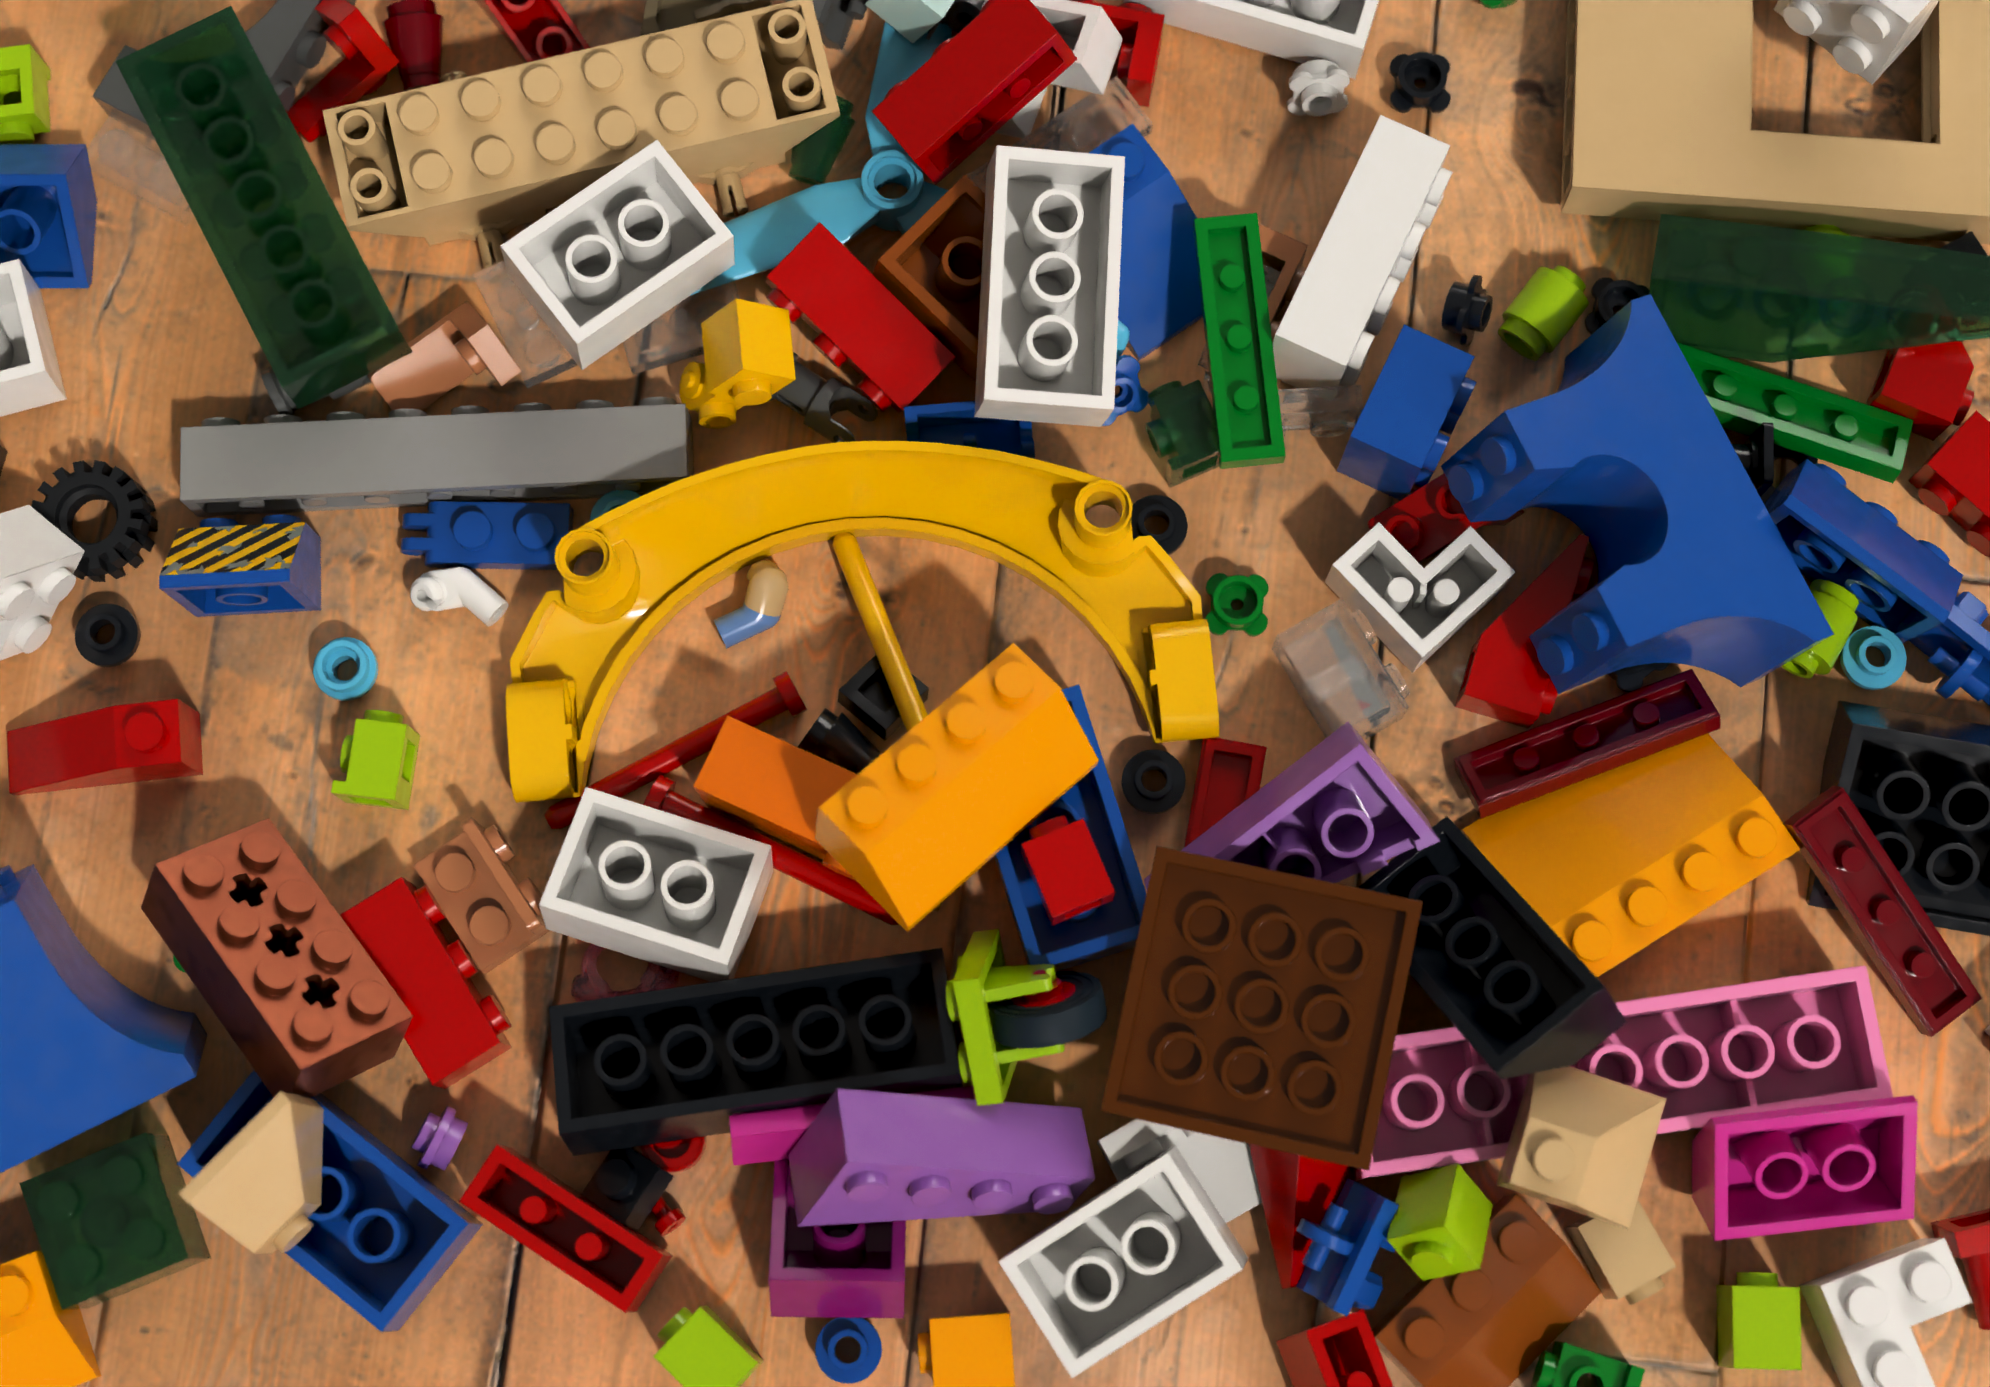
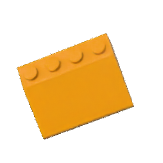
(1635, 848)

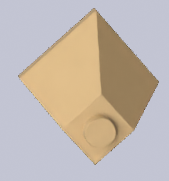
(1582, 1143)
(266, 1177)

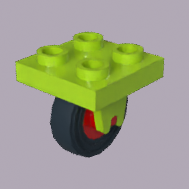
(1015, 1013)

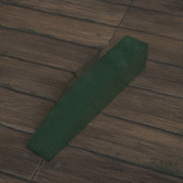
(1810, 292)

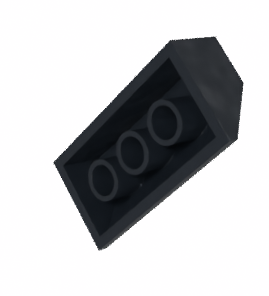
(1496, 961)

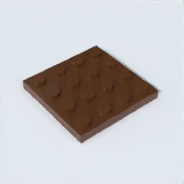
(1262, 1007)

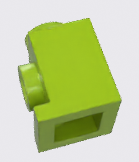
(24, 80)
(378, 761)

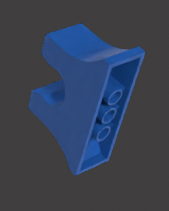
(1671, 513)
(71, 1033)

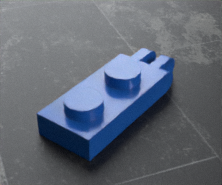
(488, 534)

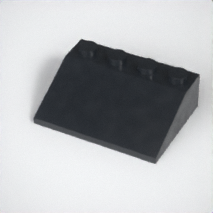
(1925, 800)

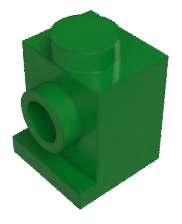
(1569, 1362)

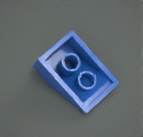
(1157, 248)

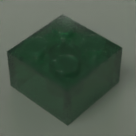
(114, 1221)

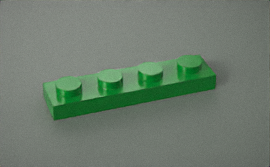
(1238, 341)
(1803, 416)

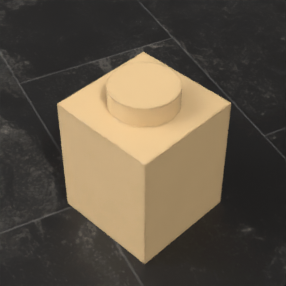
(1622, 1258)

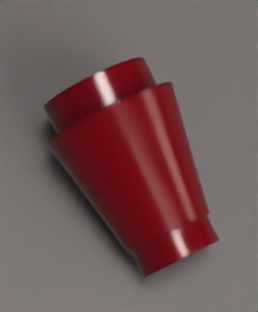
(416, 40)

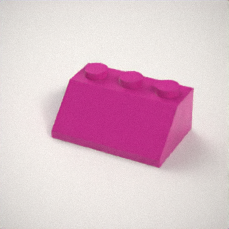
(1806, 1168)

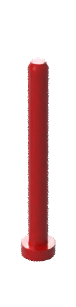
(684, 749)
(784, 858)

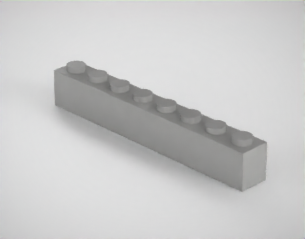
(433, 458)

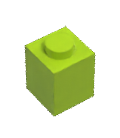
(1440, 1222)
(1758, 1323)
(705, 1351)

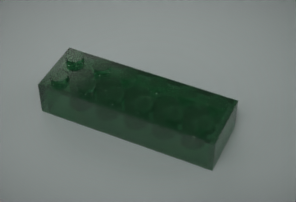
(263, 207)

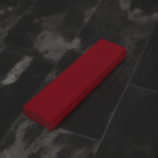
(1587, 743)
(1882, 911)

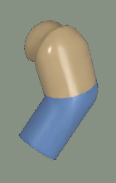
(761, 605)

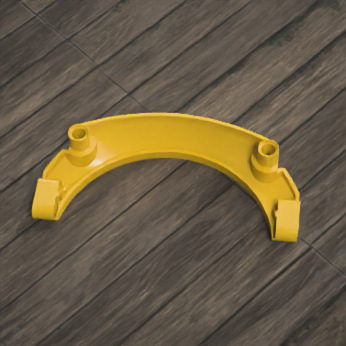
(713, 523)

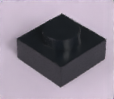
(871, 700)
(627, 1186)

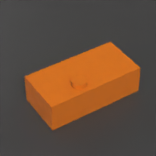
(771, 786)

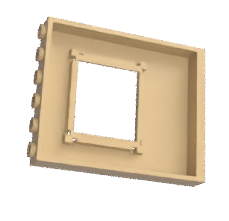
(1667, 128)

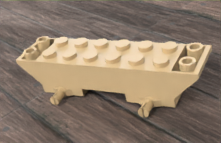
(529, 136)

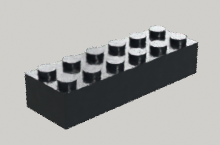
(697, 1053)

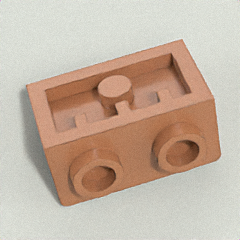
(482, 895)

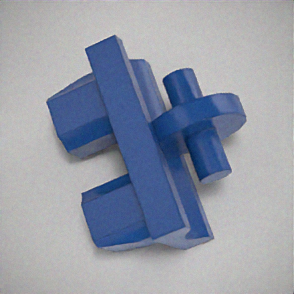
(1960, 649)
(1346, 1247)

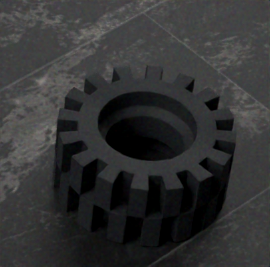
(131, 510)

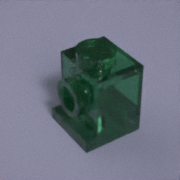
(1183, 430)

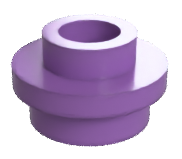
(439, 1138)

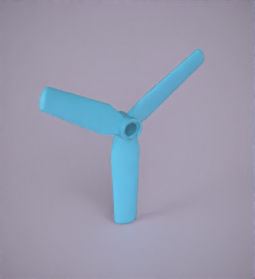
(851, 205)

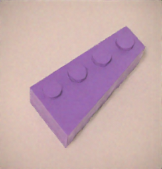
(1322, 816)
(936, 1158)

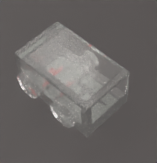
(1341, 673)

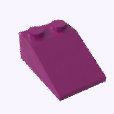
(833, 1268)

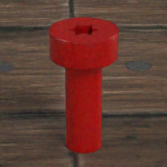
(667, 1219)

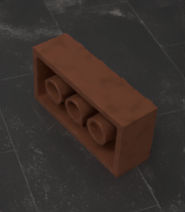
(275, 961)

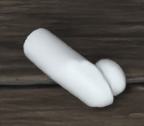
(457, 589)

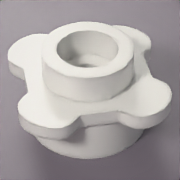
(1318, 88)

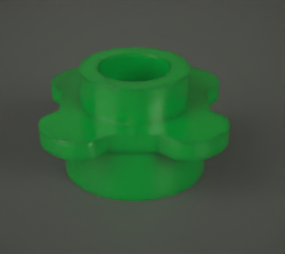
(1249, 591)

